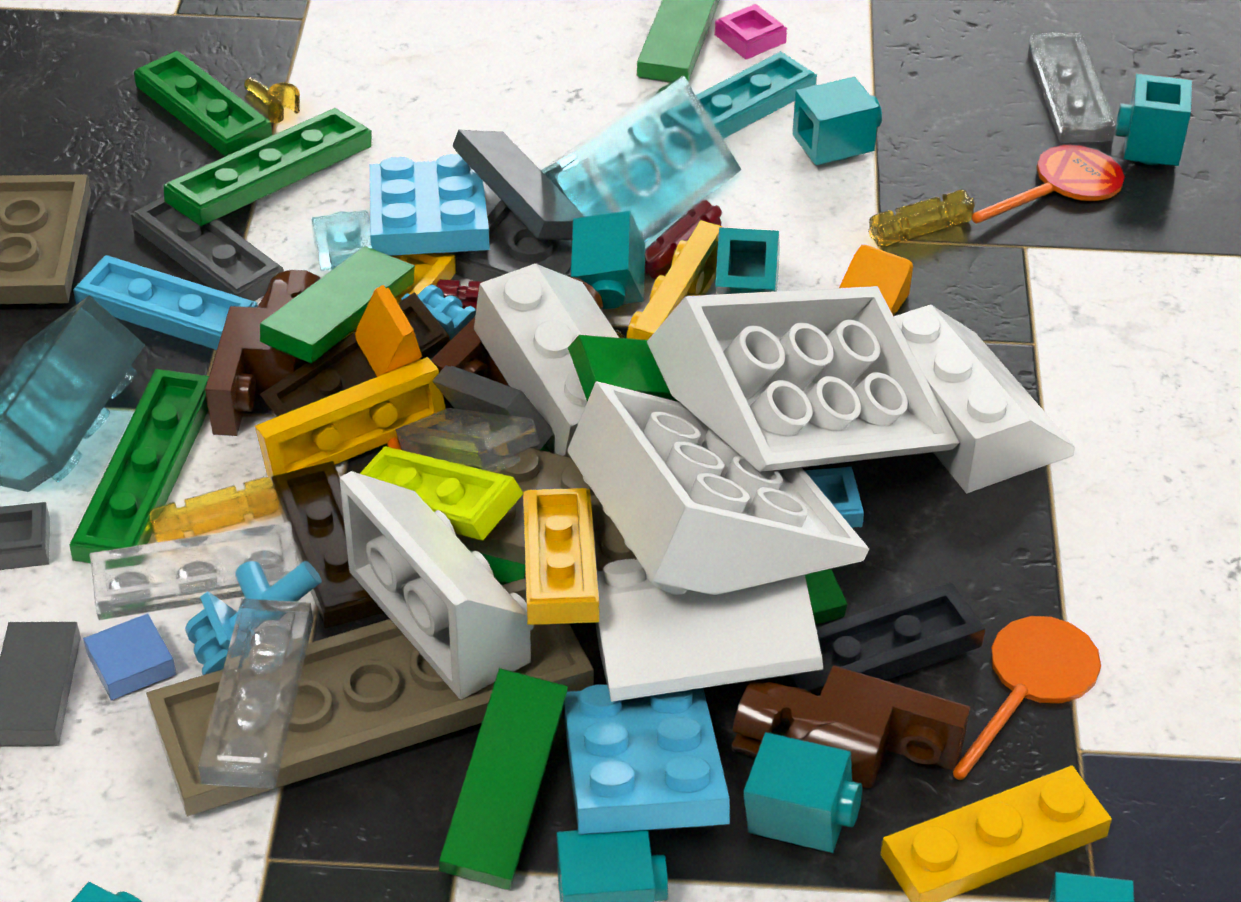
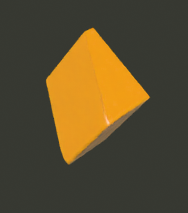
(880, 269)
(386, 334)

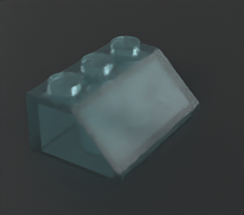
(647, 161)
(59, 391)

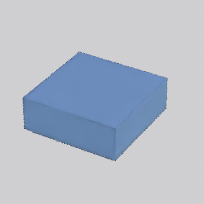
(129, 656)

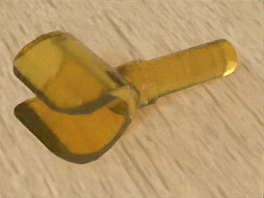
(276, 97)

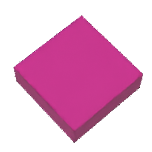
(750, 31)

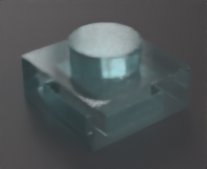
(340, 236)

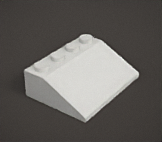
(800, 376)
(696, 505)

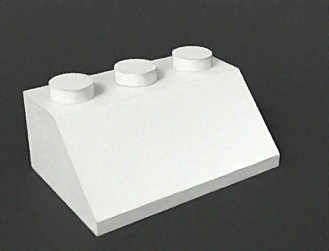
(527, 328)
(990, 412)
(432, 585)
(696, 639)

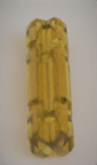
(921, 218)
(214, 510)

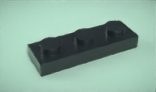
(895, 638)

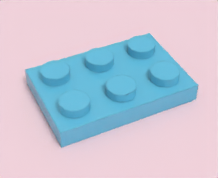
(427, 207)
(644, 761)

